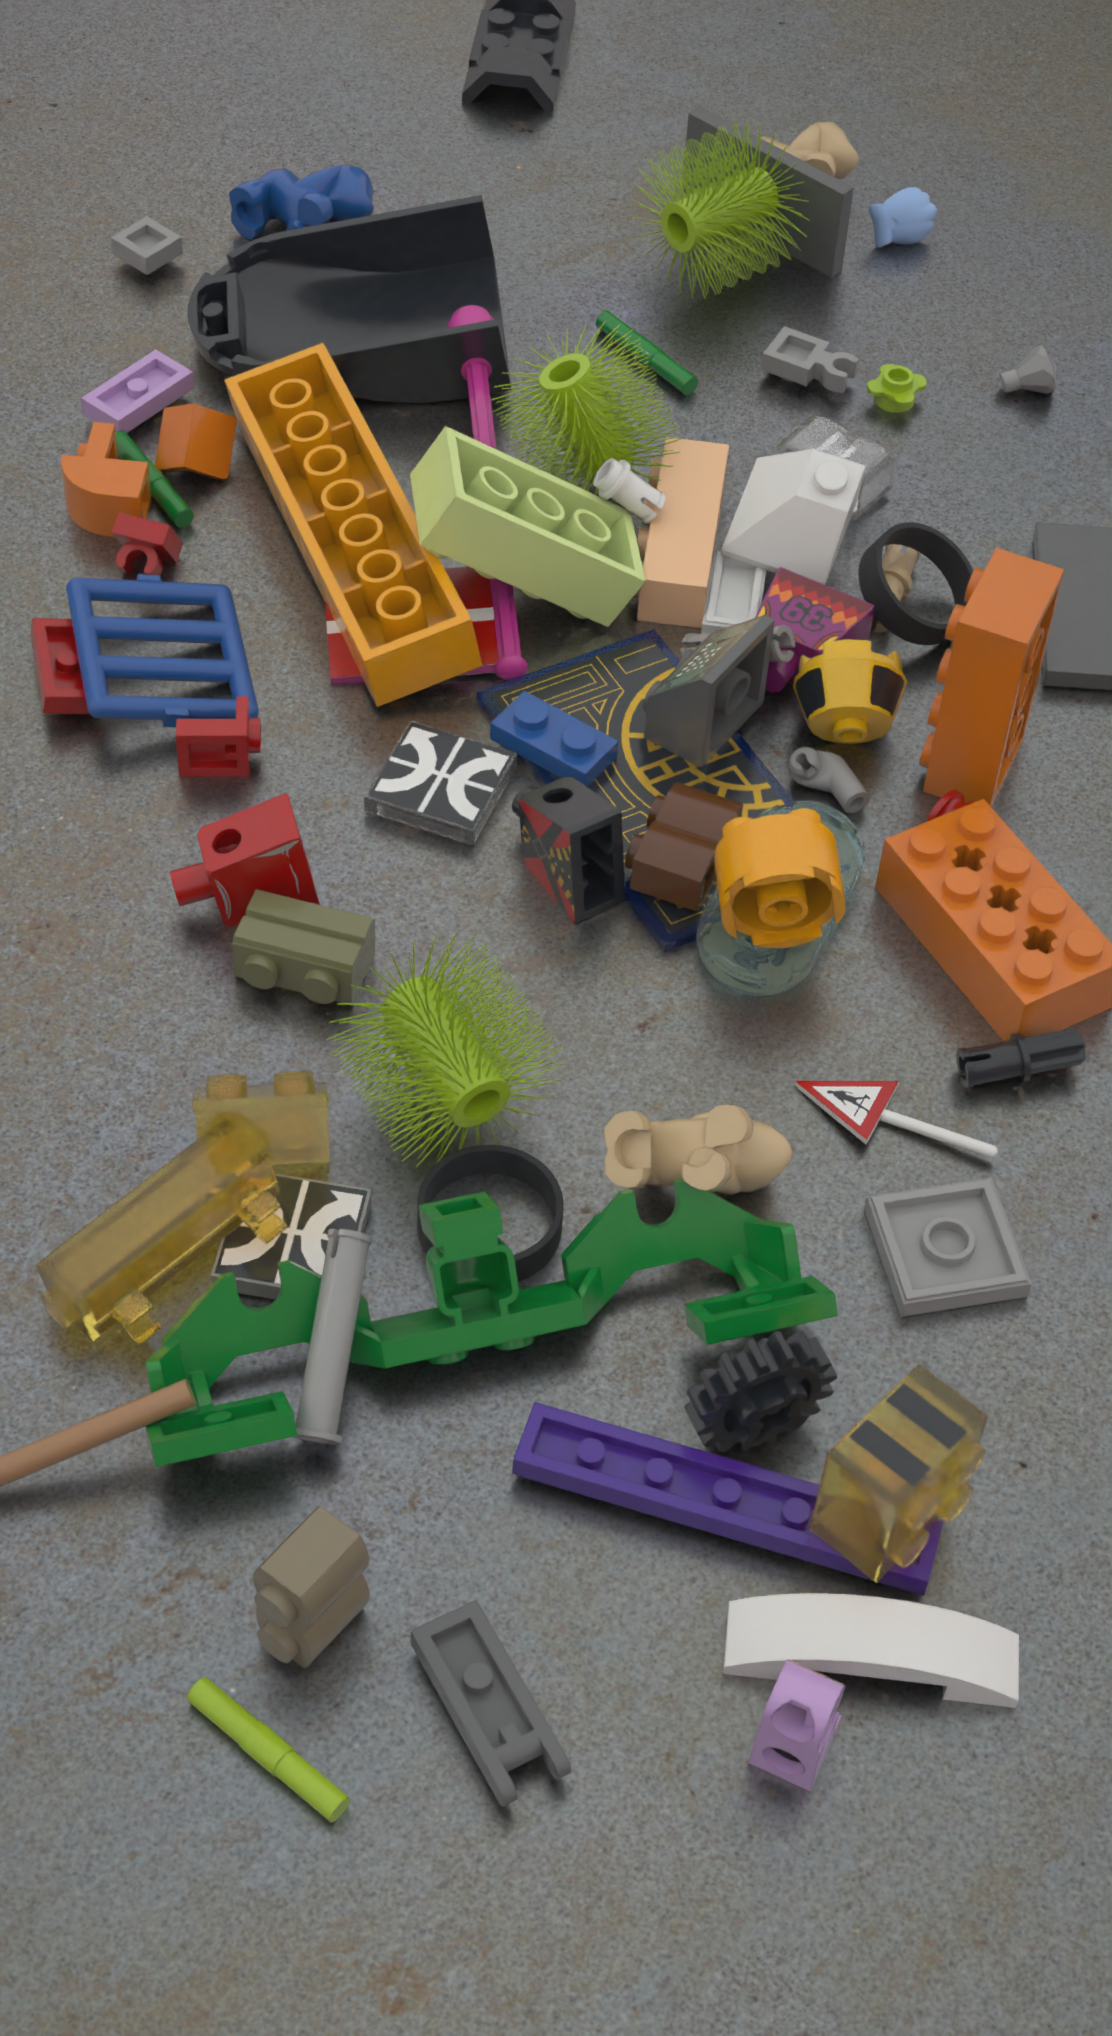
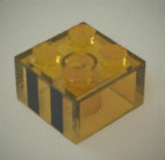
(899, 1474)

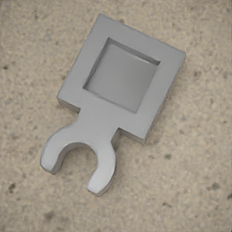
(804, 357)

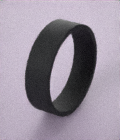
(888, 608)
(508, 1162)

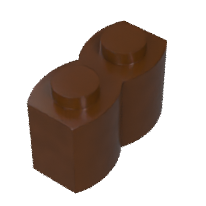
(679, 846)

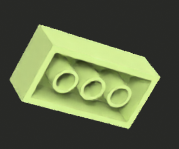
(525, 528)

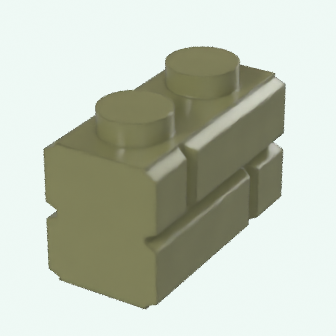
(303, 948)

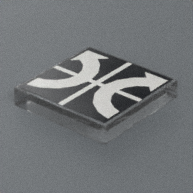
(441, 782)

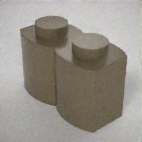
(310, 1588)

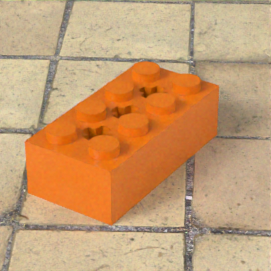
(989, 675)
(997, 922)

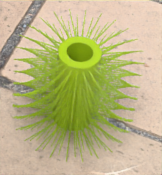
(719, 209)
(585, 412)
(445, 1050)

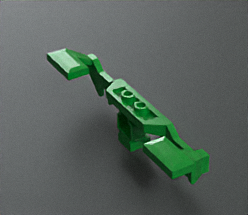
(480, 1305)

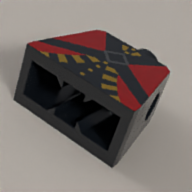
(573, 845)

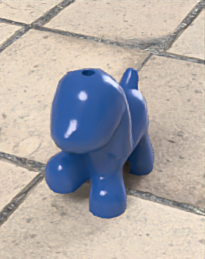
(317, 199)

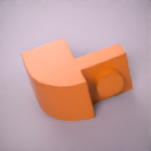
(102, 485)

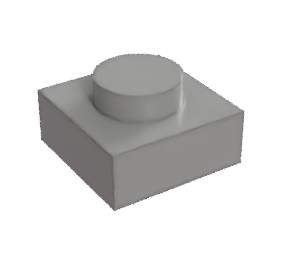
(146, 245)

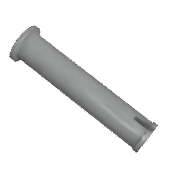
(332, 1337)

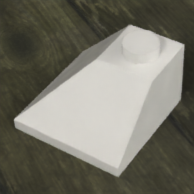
(795, 512)

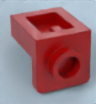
(218, 745)

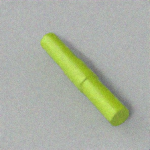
(268, 1749)

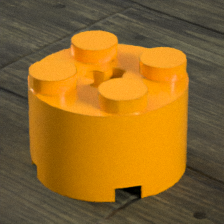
(779, 878)

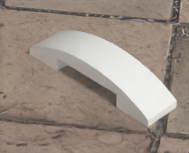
(874, 1640)

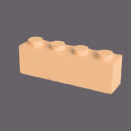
(683, 534)

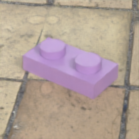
(138, 392)

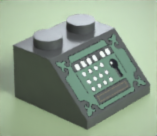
(711, 691)

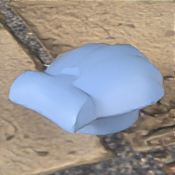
(903, 217)

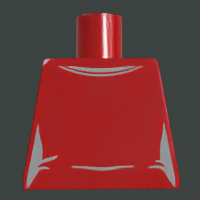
(248, 853)

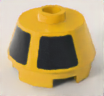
(850, 691)

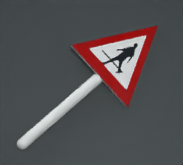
(864, 1103)

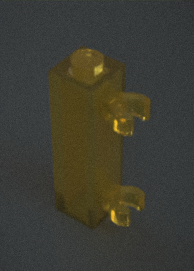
(158, 1232)

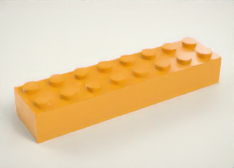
(353, 525)

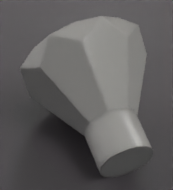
(1033, 373)

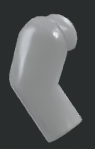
(829, 774)

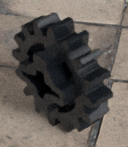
(760, 1391)

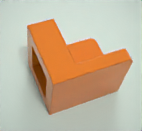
(196, 441)

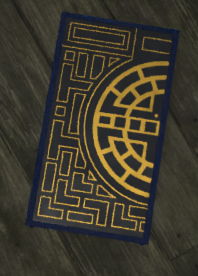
(608, 693)

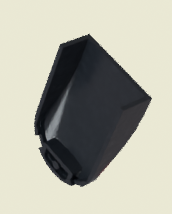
(369, 292)

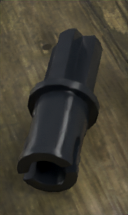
(1020, 1057)

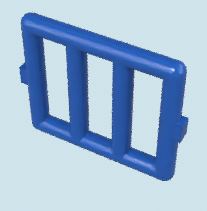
(150, 589)

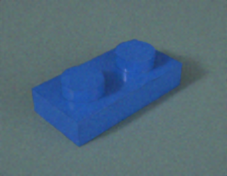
(553, 739)

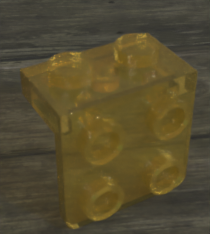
(280, 1117)

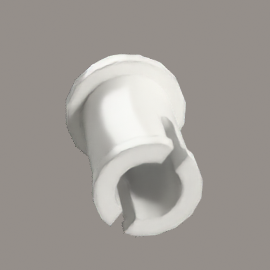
(627, 489)

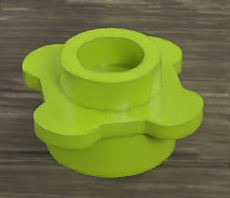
(896, 388)

